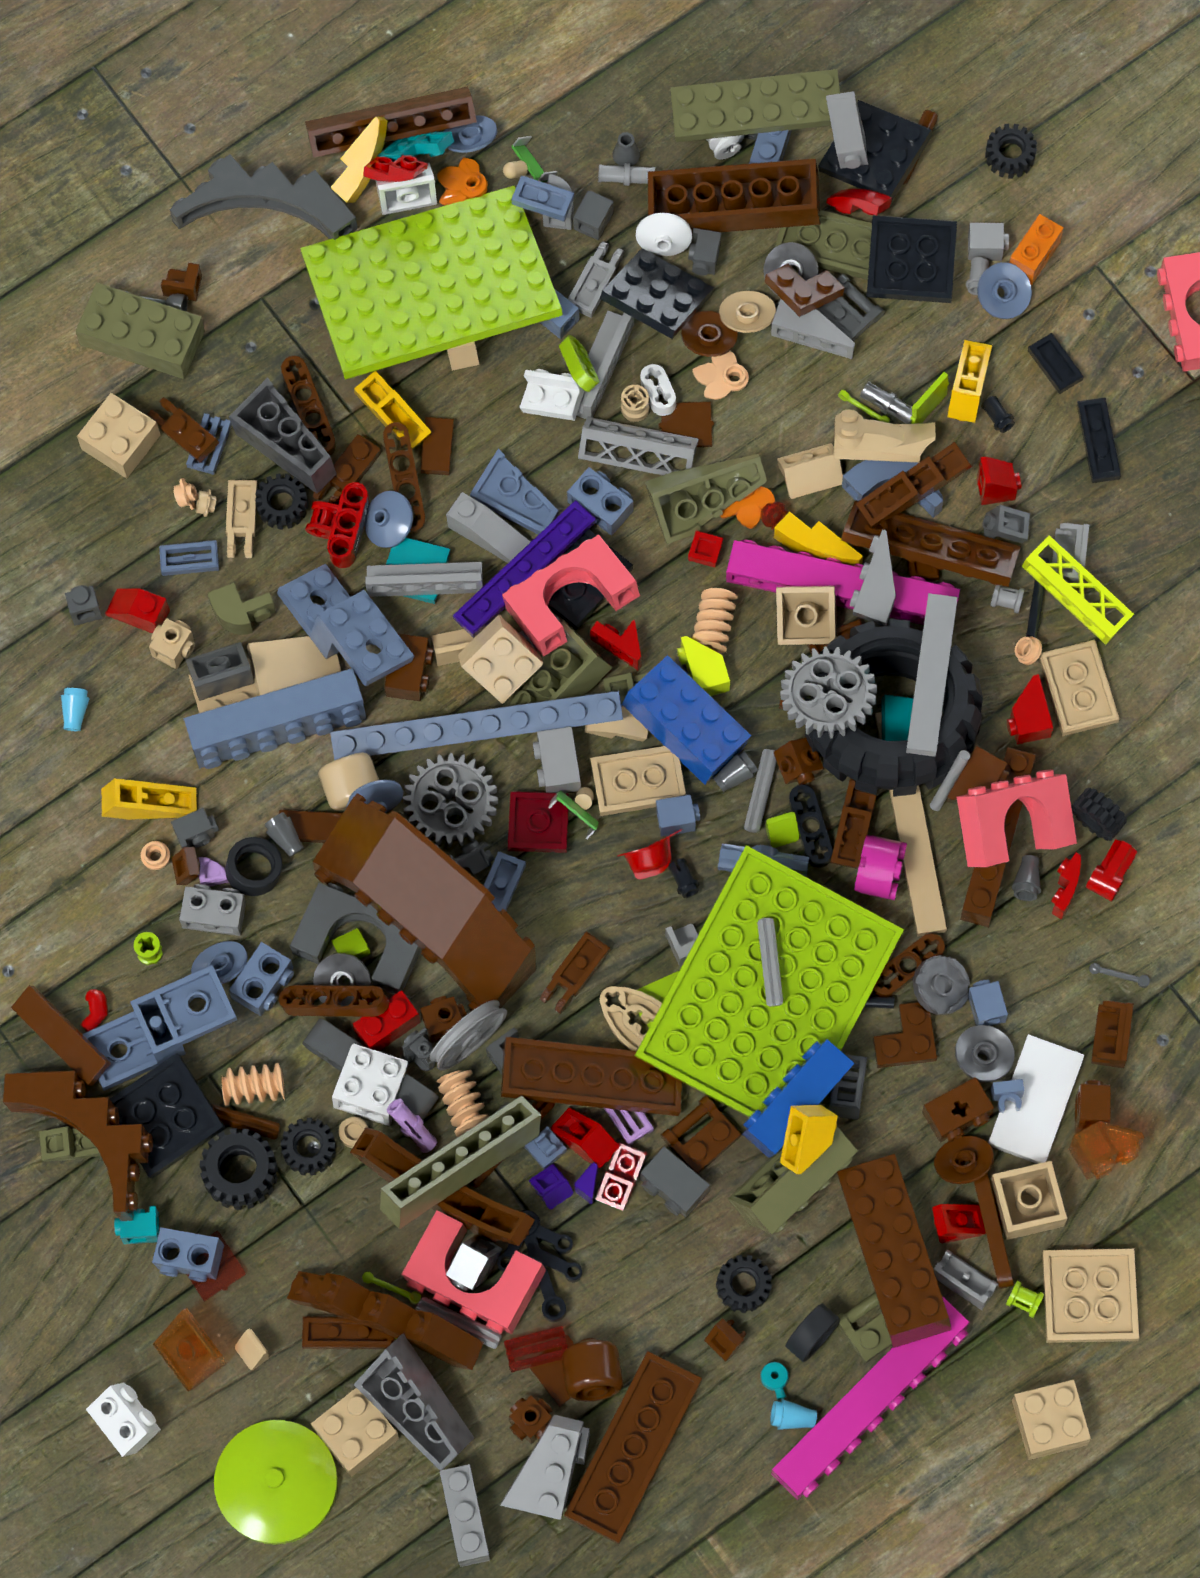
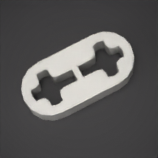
(664, 387)

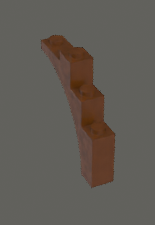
(63, 1098)
(472, 1209)
(388, 1315)

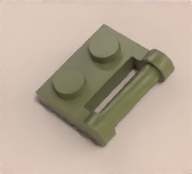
(870, 1338)

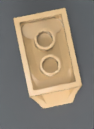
(879, 440)

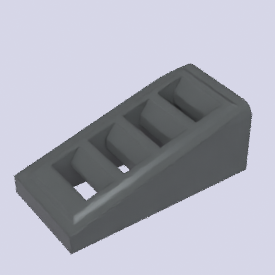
(849, 1105)

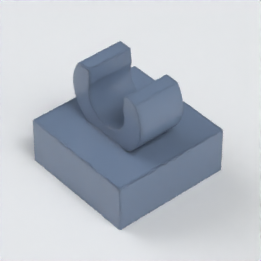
(1008, 1090)
(546, 1148)

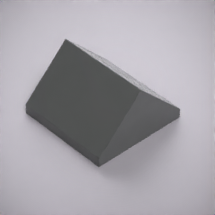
(220, 671)

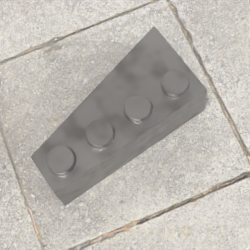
(280, 435)
(415, 1403)

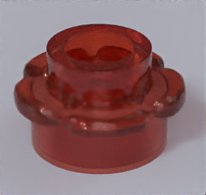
(769, 510)

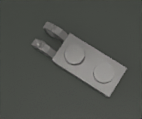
(594, 279)

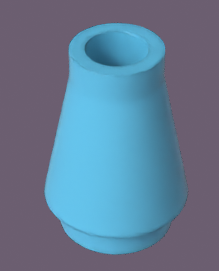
(74, 708)
(791, 1415)

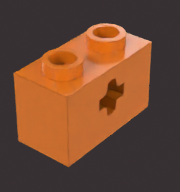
(1037, 247)

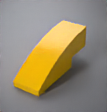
(361, 152)
(390, 408)
(817, 541)

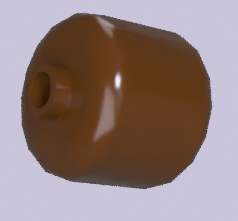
(592, 1370)

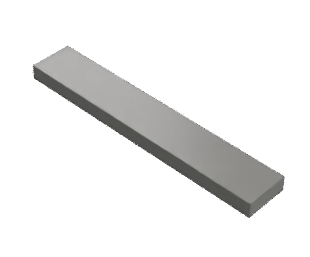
(931, 675)

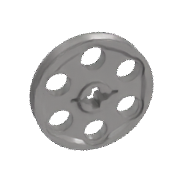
(468, 1035)

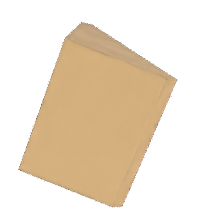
(806, 615)

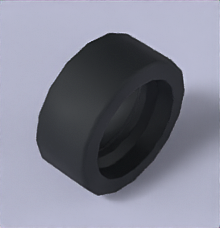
(259, 846)
(812, 1332)

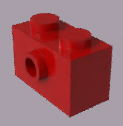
(384, 1029)

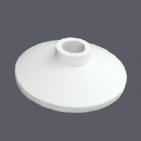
(663, 234)

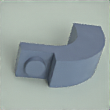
(872, 474)

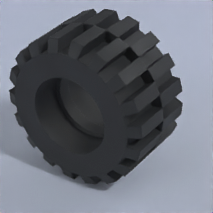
(227, 1147)

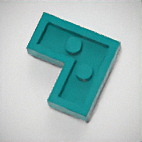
(429, 143)

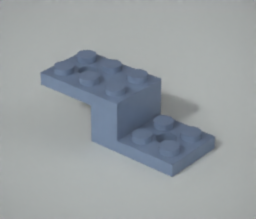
(345, 624)
(161, 1025)

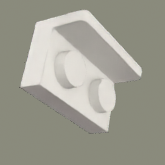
(551, 395)

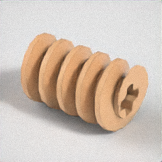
(712, 616)
(253, 1084)
(461, 1100)

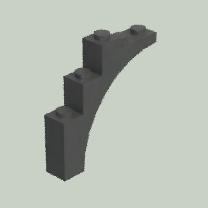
(268, 189)

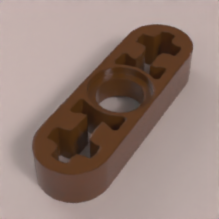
(919, 946)

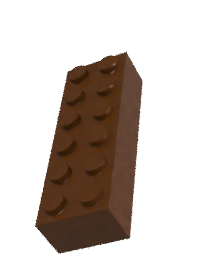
(739, 195)
(894, 1251)

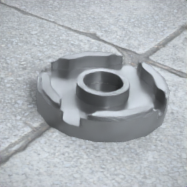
(941, 985)

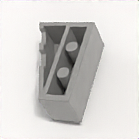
(547, 1473)

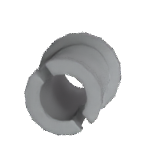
(978, 266)

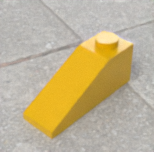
(969, 381)
(146, 800)

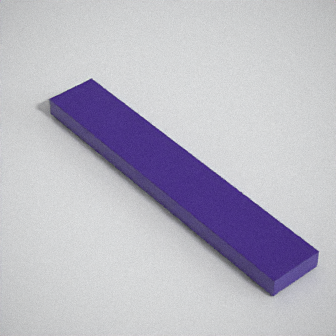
(535, 556)

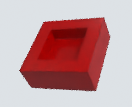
(705, 549)

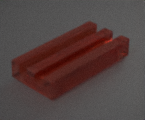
(531, 1339)

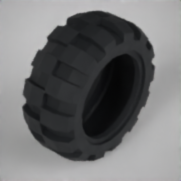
(884, 763)

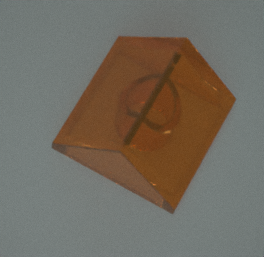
(189, 1351)

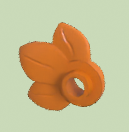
(459, 181)
(749, 509)

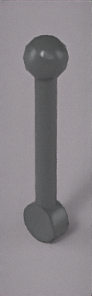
(1143, 981)

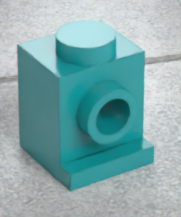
(141, 1230)

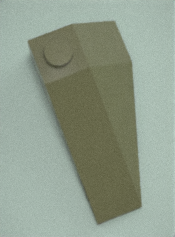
(697, 494)
(564, 674)

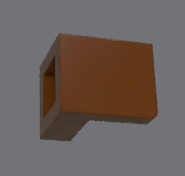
(183, 282)

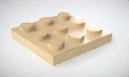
(1090, 1295)

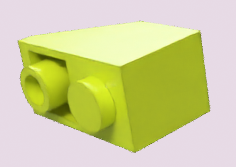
(704, 666)

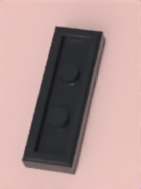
(1098, 440)

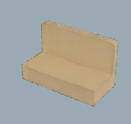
(811, 471)
(449, 645)

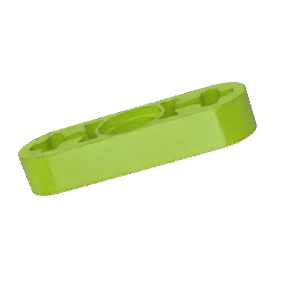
(579, 363)

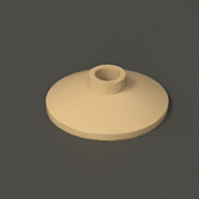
(747, 311)

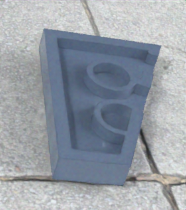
(512, 496)

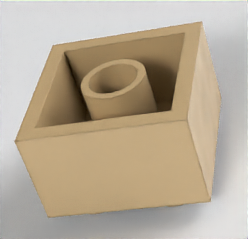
(118, 435)
(500, 659)
(1028, 1200)
(1051, 1419)
(355, 1431)

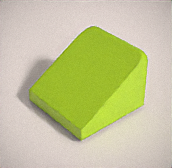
(782, 829)
(352, 944)

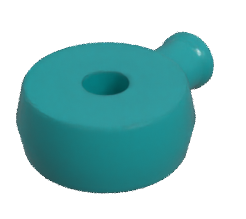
(775, 1384)

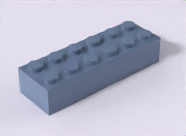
(275, 719)

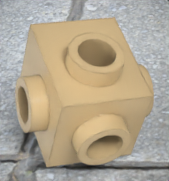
(172, 642)

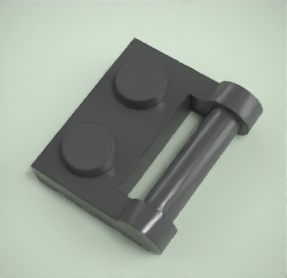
(845, 316)

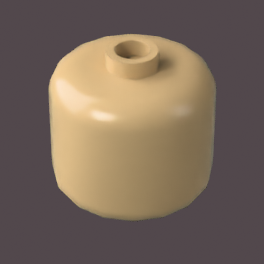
(344, 776)

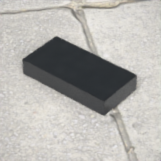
(1055, 363)

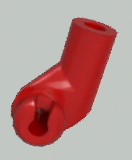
(98, 1009)

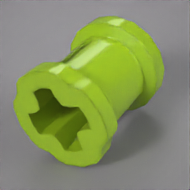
(147, 940)
(1025, 1299)

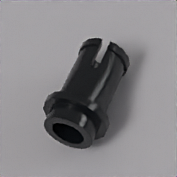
(1002, 420)
(686, 884)

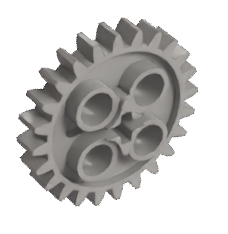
(828, 692)
(465, 779)

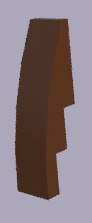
(914, 485)
(853, 827)

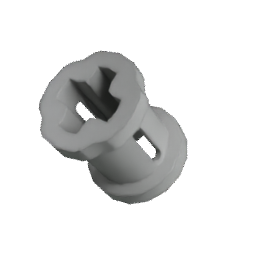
(1007, 597)

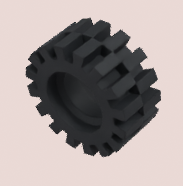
(1011, 136)
(276, 486)
(1099, 814)
(308, 1164)
(756, 1270)

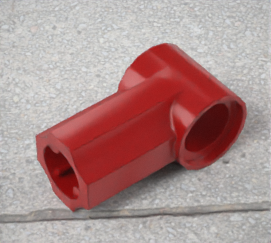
(1109, 875)

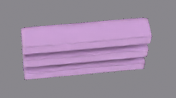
(638, 1133)

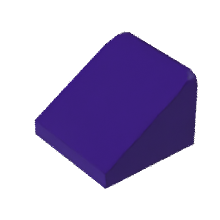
(586, 1183)
(551, 1186)

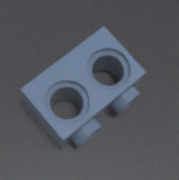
(597, 503)
(254, 976)
(190, 1247)

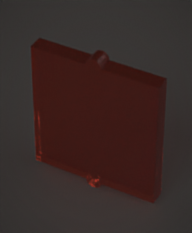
(228, 1272)

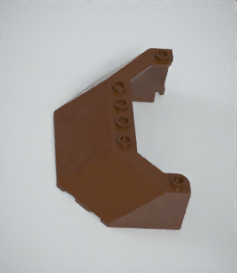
(427, 900)

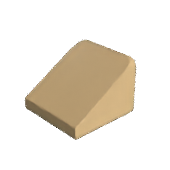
(251, 1350)

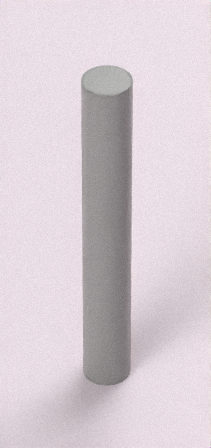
(949, 781)

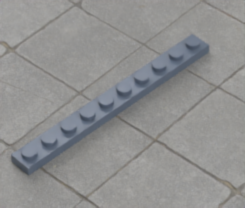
(478, 725)

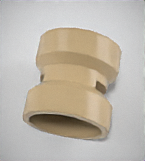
(635, 409)

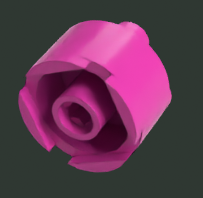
(880, 867)

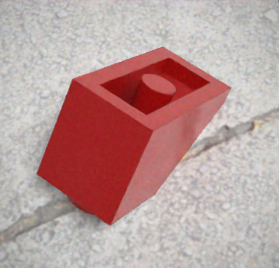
(997, 481)
(138, 608)
(1030, 714)
(585, 1137)

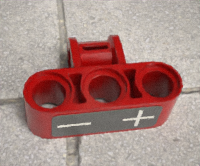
(329, 519)

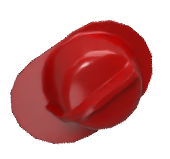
(651, 859)

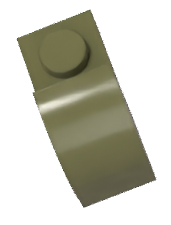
(237, 615)

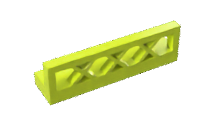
(1069, 597)

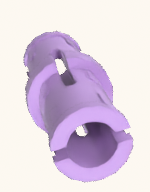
(411, 1125)

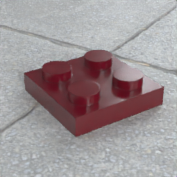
(534, 825)

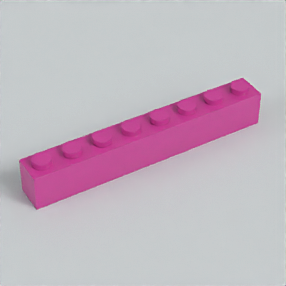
(775, 567)
(863, 1408)

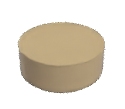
(351, 1130)

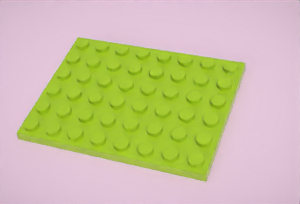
(430, 282)
(716, 1016)

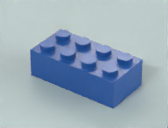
(686, 719)
(803, 1086)

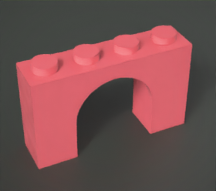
(1180, 280)
(590, 564)
(984, 814)
(499, 1305)

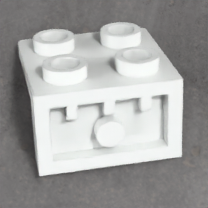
(369, 1083)

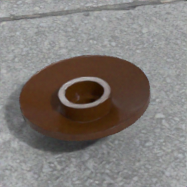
(708, 335)
(964, 1160)

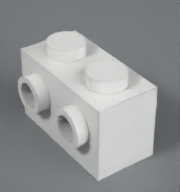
(123, 1419)

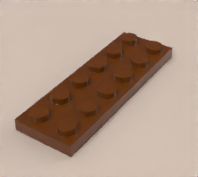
(937, 546)
(586, 1077)
(633, 1447)

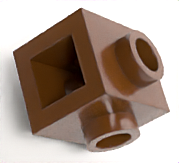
(798, 762)
(435, 1016)
(529, 1430)

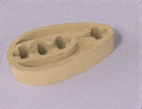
(618, 1018)

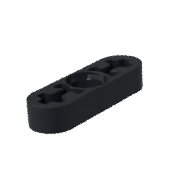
(812, 804)

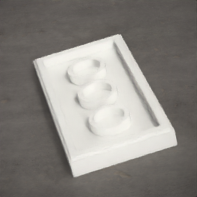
(1048, 1081)

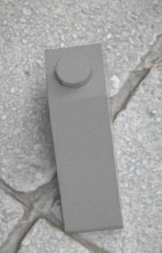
(847, 130)
(811, 330)
(485, 528)

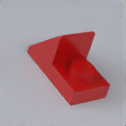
(624, 647)
(958, 1222)

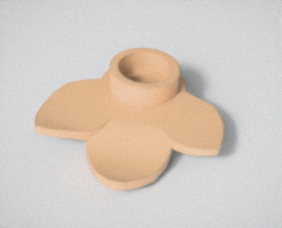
(717, 374)

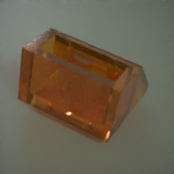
(1104, 1146)

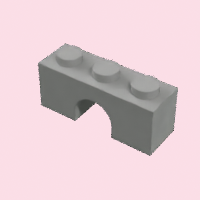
(464, 1515)

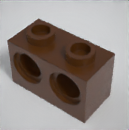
(1092, 1104)

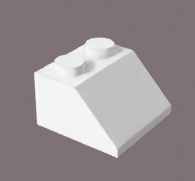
(407, 194)

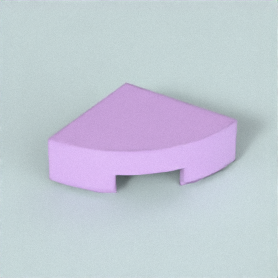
(211, 872)

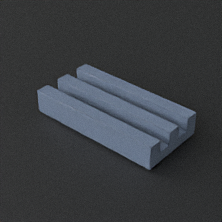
(215, 422)
(189, 568)

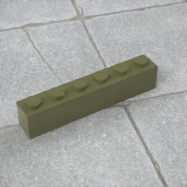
(460, 1162)

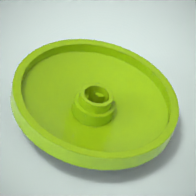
(275, 1482)

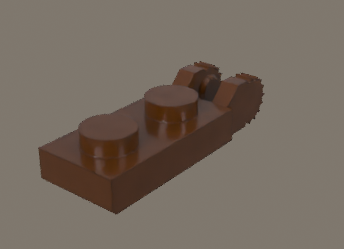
(185, 431)
(350, 467)
(576, 970)

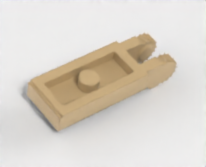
(241, 515)

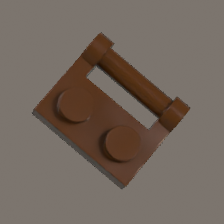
(708, 1142)

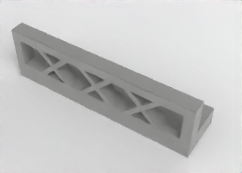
(604, 357)
(635, 438)
(424, 579)

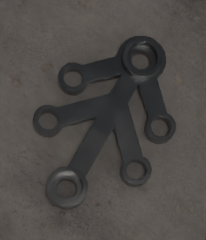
(546, 1259)

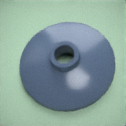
(473, 136)
(1015, 286)
(396, 522)
(382, 791)
(226, 957)

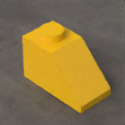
(807, 1136)

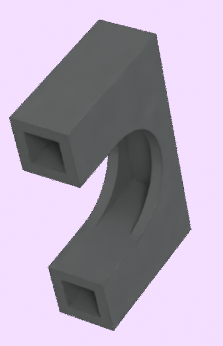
(331, 910)

